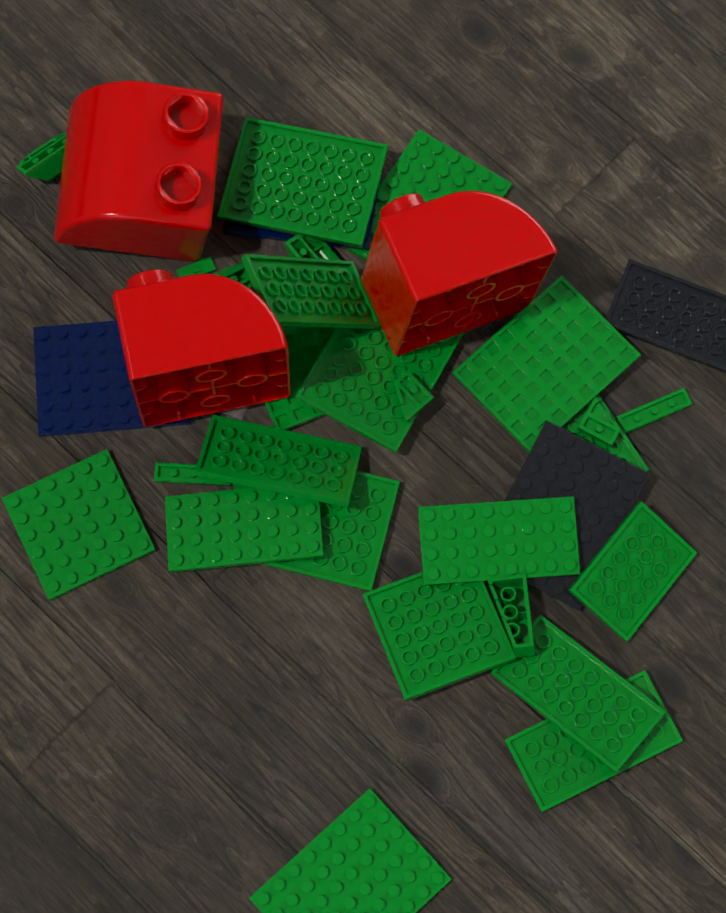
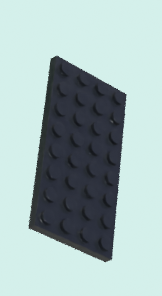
(671, 314)

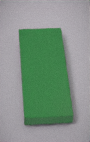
(203, 266)

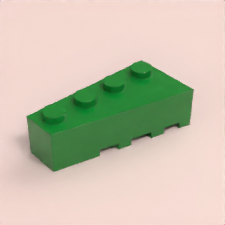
(513, 606)

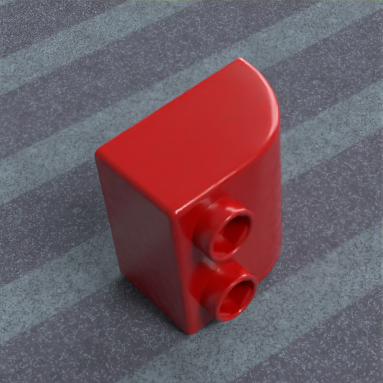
(140, 169)
(452, 265)
(198, 346)

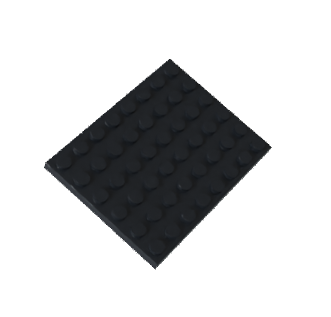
(601, 488)

